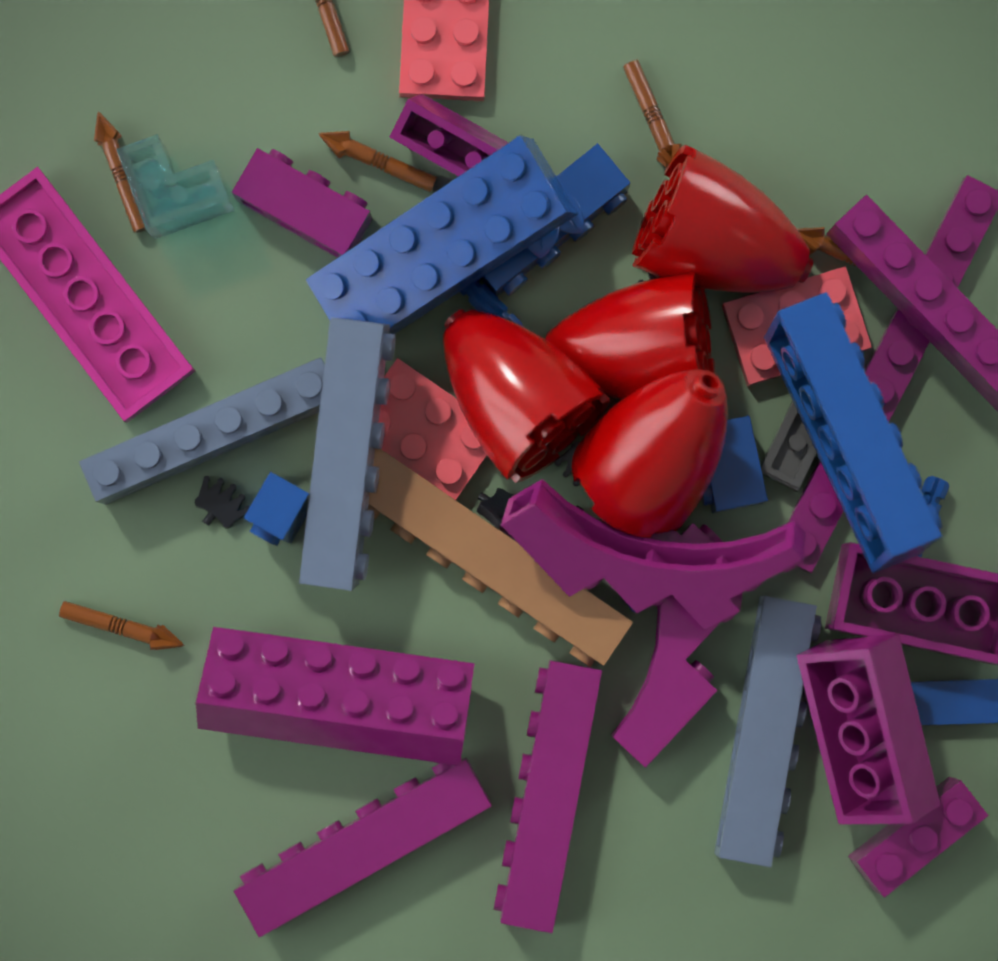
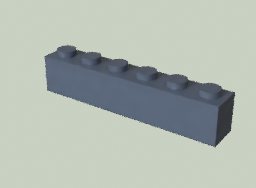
(205, 433)
(345, 453)
(766, 732)

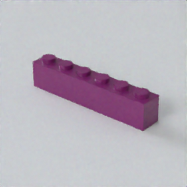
(921, 293)
(549, 797)
(360, 847)

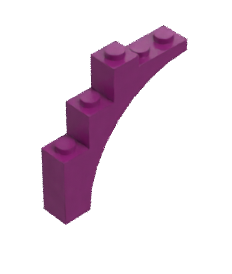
(646, 571)
(672, 686)

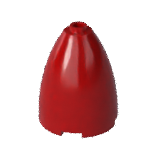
(719, 229)
(639, 334)
(518, 392)
(654, 453)

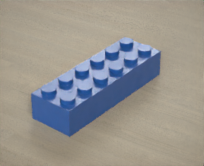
(447, 240)
(852, 432)

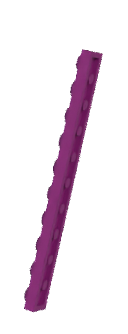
(900, 351)

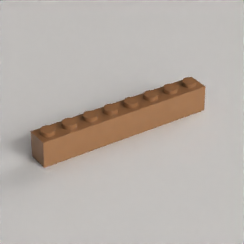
(493, 562)

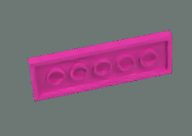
(86, 298)

